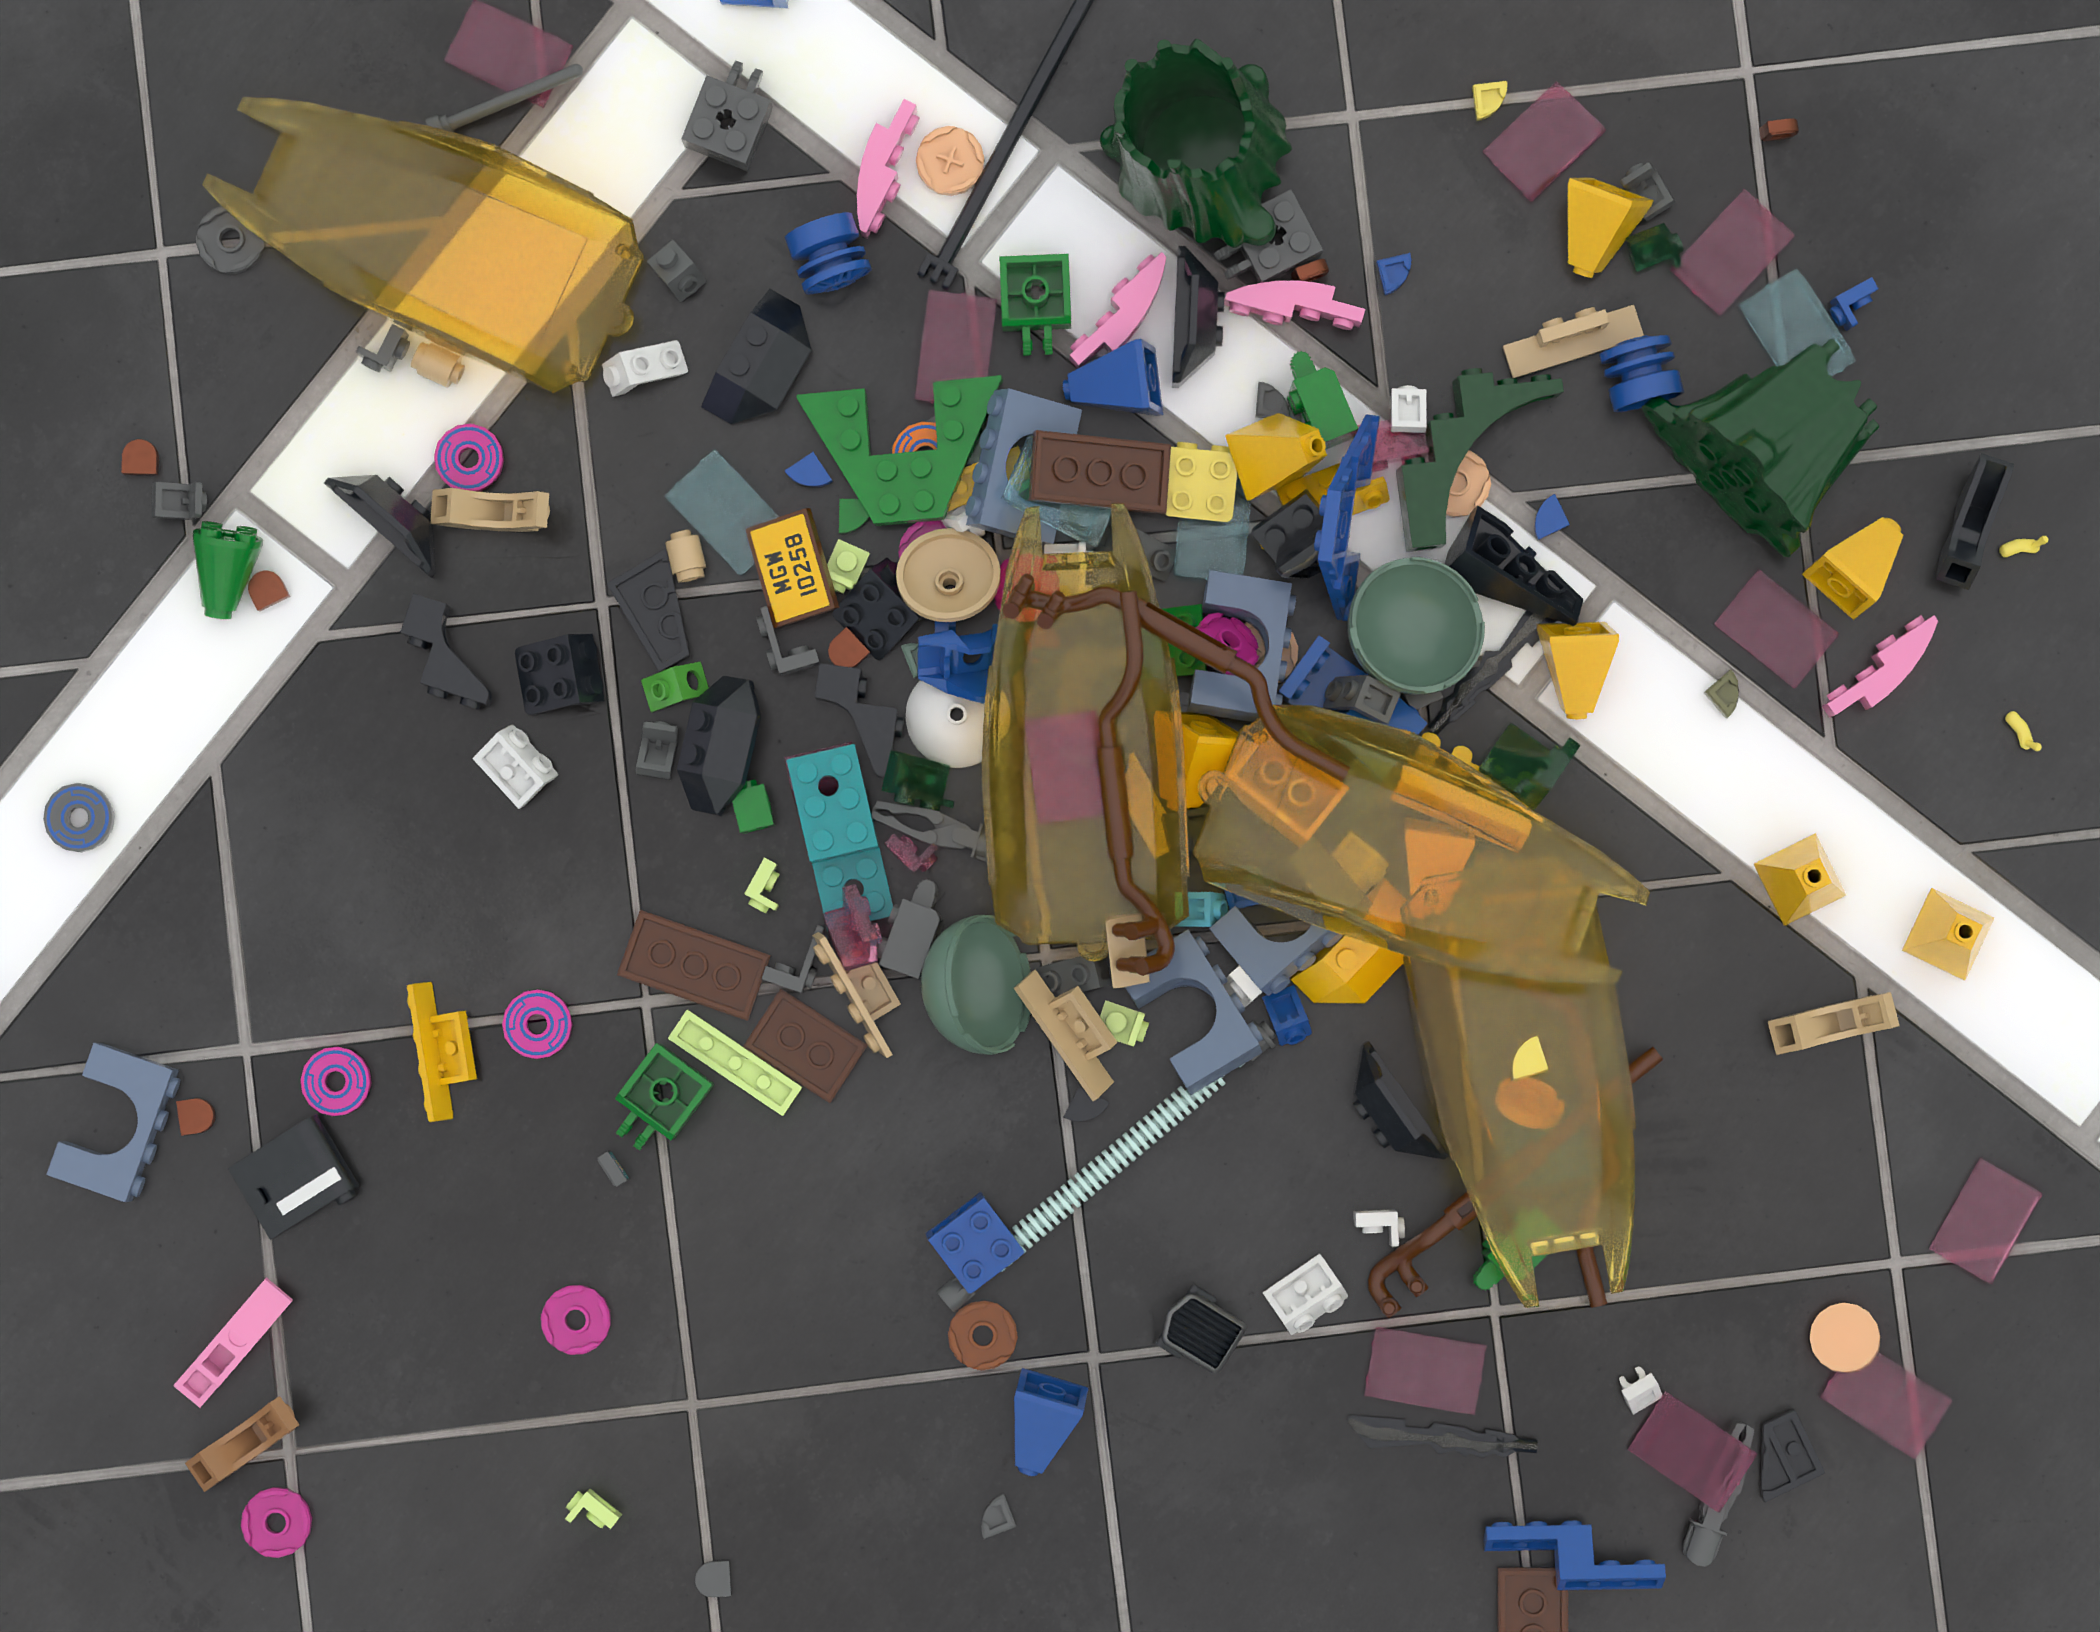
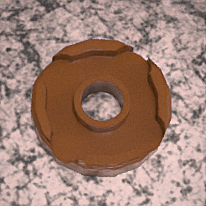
(982, 1356)

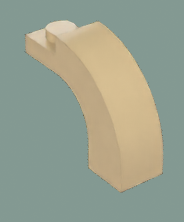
(490, 510)
(1833, 1023)

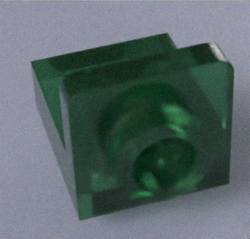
(1654, 247)

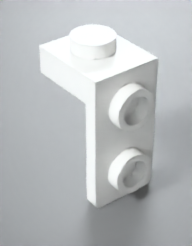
(643, 366)

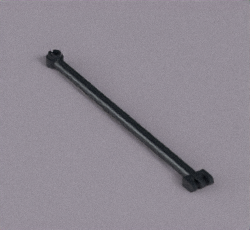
(1004, 148)

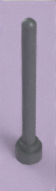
(505, 100)

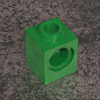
(753, 808)

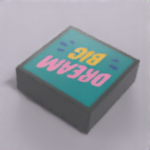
(613, 1168)

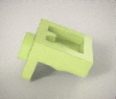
(846, 565)
(763, 880)
(1124, 1023)
(600, 1511)

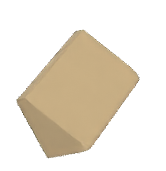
(1123, 948)

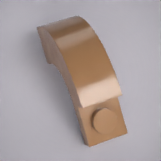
(242, 1444)

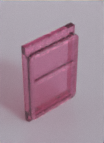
(506, 50)
(1732, 252)
(954, 340)
(1425, 1370)
(1889, 1403)
(1692, 1451)

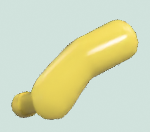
(2022, 545)
(2023, 731)

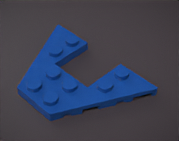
(1336, 563)

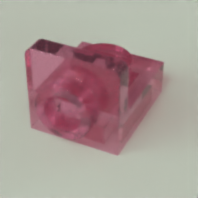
(905, 851)

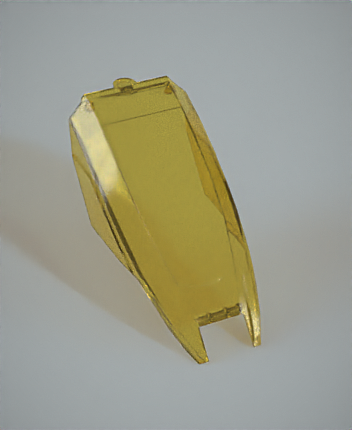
(444, 237)
(1404, 851)
(1056, 876)
(1543, 1152)

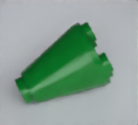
(224, 565)

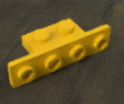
(1318, 483)
(442, 1050)

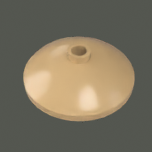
(943, 560)

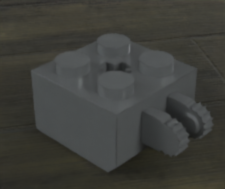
(721, 101)
(1274, 261)
(912, 932)

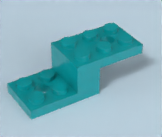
(840, 829)

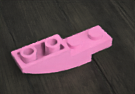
(876, 180)
(1279, 298)
(1132, 302)
(1894, 662)
(233, 1342)

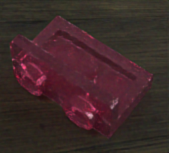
(852, 930)

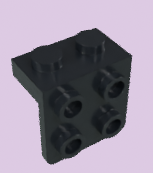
(876, 610)
(559, 673)

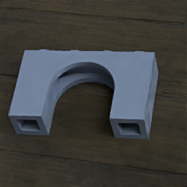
(1011, 418)
(1266, 608)
(1265, 961)
(1230, 1039)
(149, 1088)

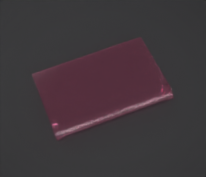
(1544, 141)
(1776, 628)
(1065, 766)
(1985, 1221)

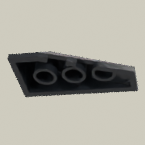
(1507, 572)

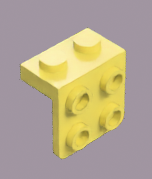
(1201, 483)

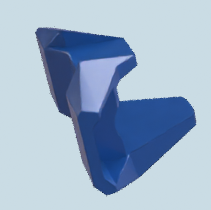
(943, 667)

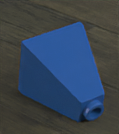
(1119, 381)
(1044, 1418)

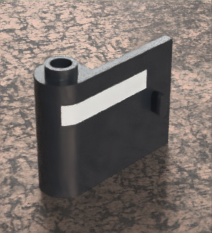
(294, 1176)

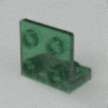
(1525, 765)

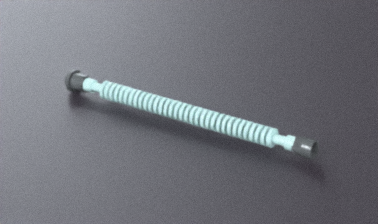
(953, 1291)

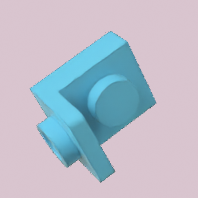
(1204, 909)

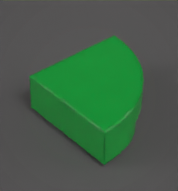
(851, 515)

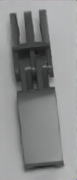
(947, 834)
(1705, 1534)

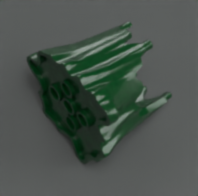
(1198, 143)
(1770, 442)

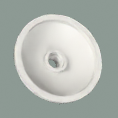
(940, 736)

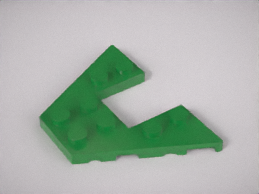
(906, 484)

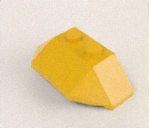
(1347, 972)

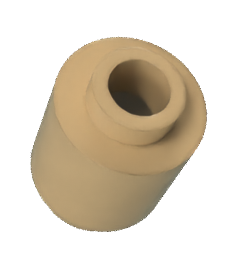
(438, 364)
(685, 556)

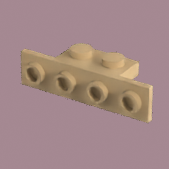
(1572, 339)
(866, 990)
(1072, 1029)

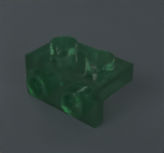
(916, 779)

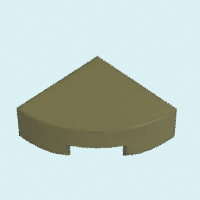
(1724, 693)

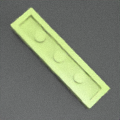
(735, 1062)

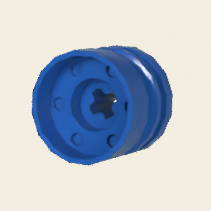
(830, 260)
(1641, 372)

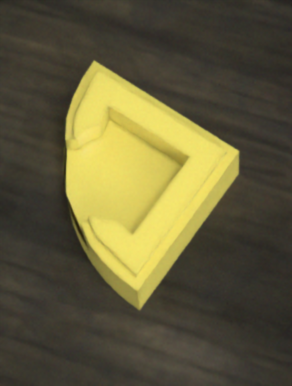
(1488, 98)
(1529, 1060)

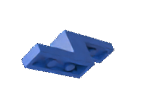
(1574, 1556)

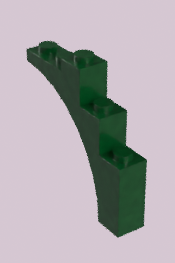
(1478, 404)

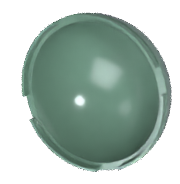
(1416, 626)
(972, 983)

